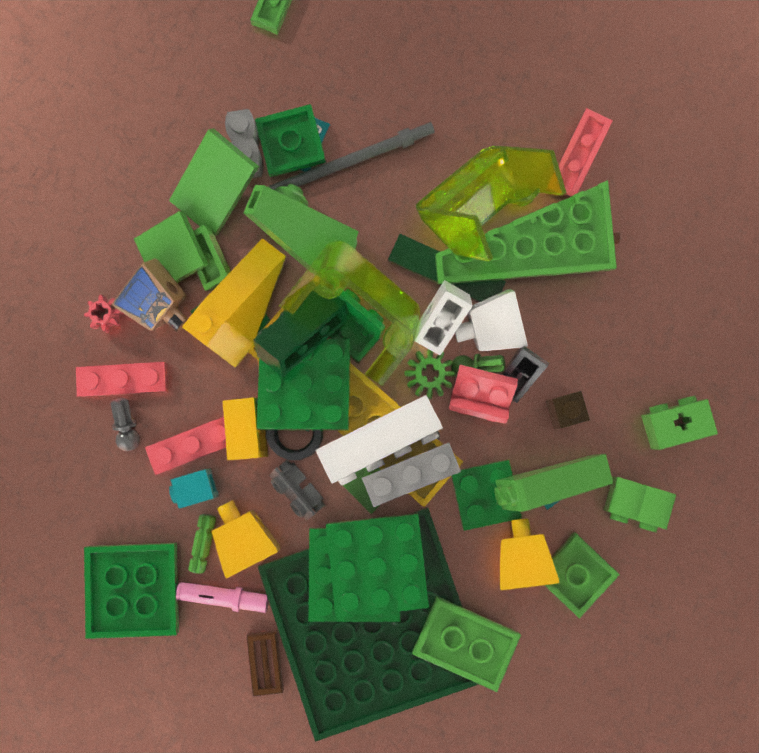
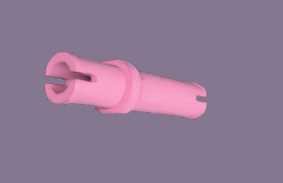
(210, 595)

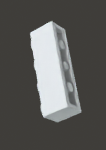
(380, 439)

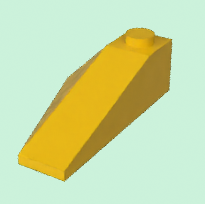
(235, 308)

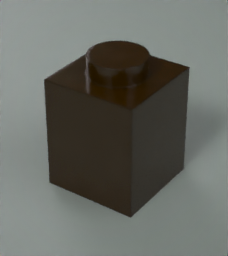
(567, 410)

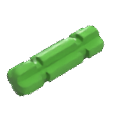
(202, 543)

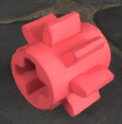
(99, 308)

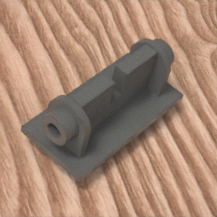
(288, 483)

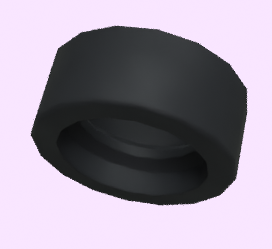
(286, 453)

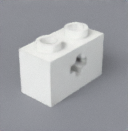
(442, 317)

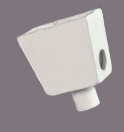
(494, 323)

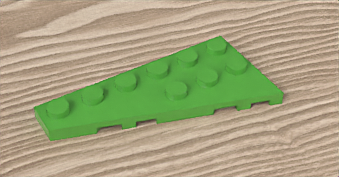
(548, 242)

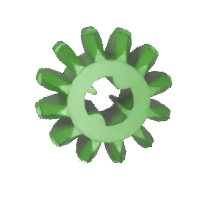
(422, 381)

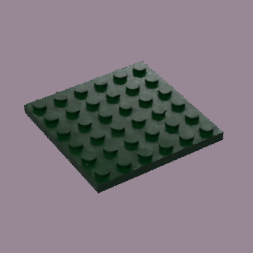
(359, 669)

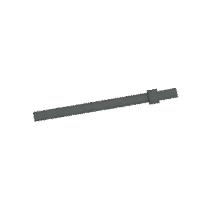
(404, 138)

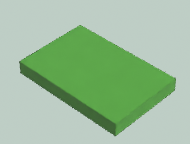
(213, 181)
(466, 643)

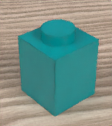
(193, 488)

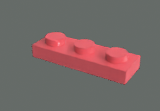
(582, 150)
(121, 379)
(187, 446)

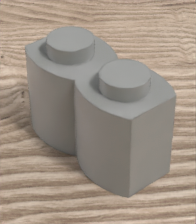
(244, 135)

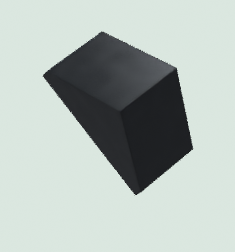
(525, 367)

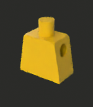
(242, 539)
(525, 559)

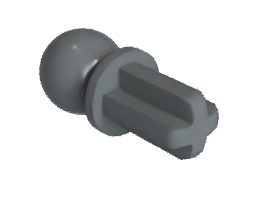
(127, 438)

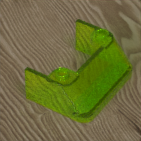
(482, 189)
(343, 266)

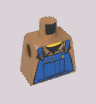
(152, 297)

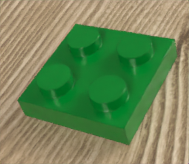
(290, 140)
(476, 495)

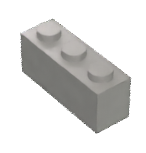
(411, 474)

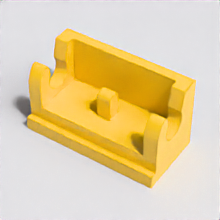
(241, 430)

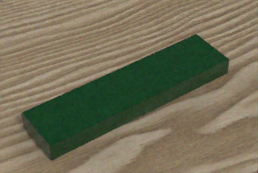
(421, 261)

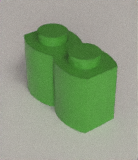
(640, 503)

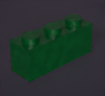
(299, 334)

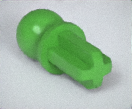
(492, 364)

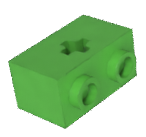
(695, 425)

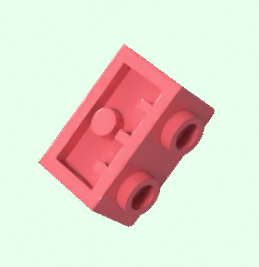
(482, 394)

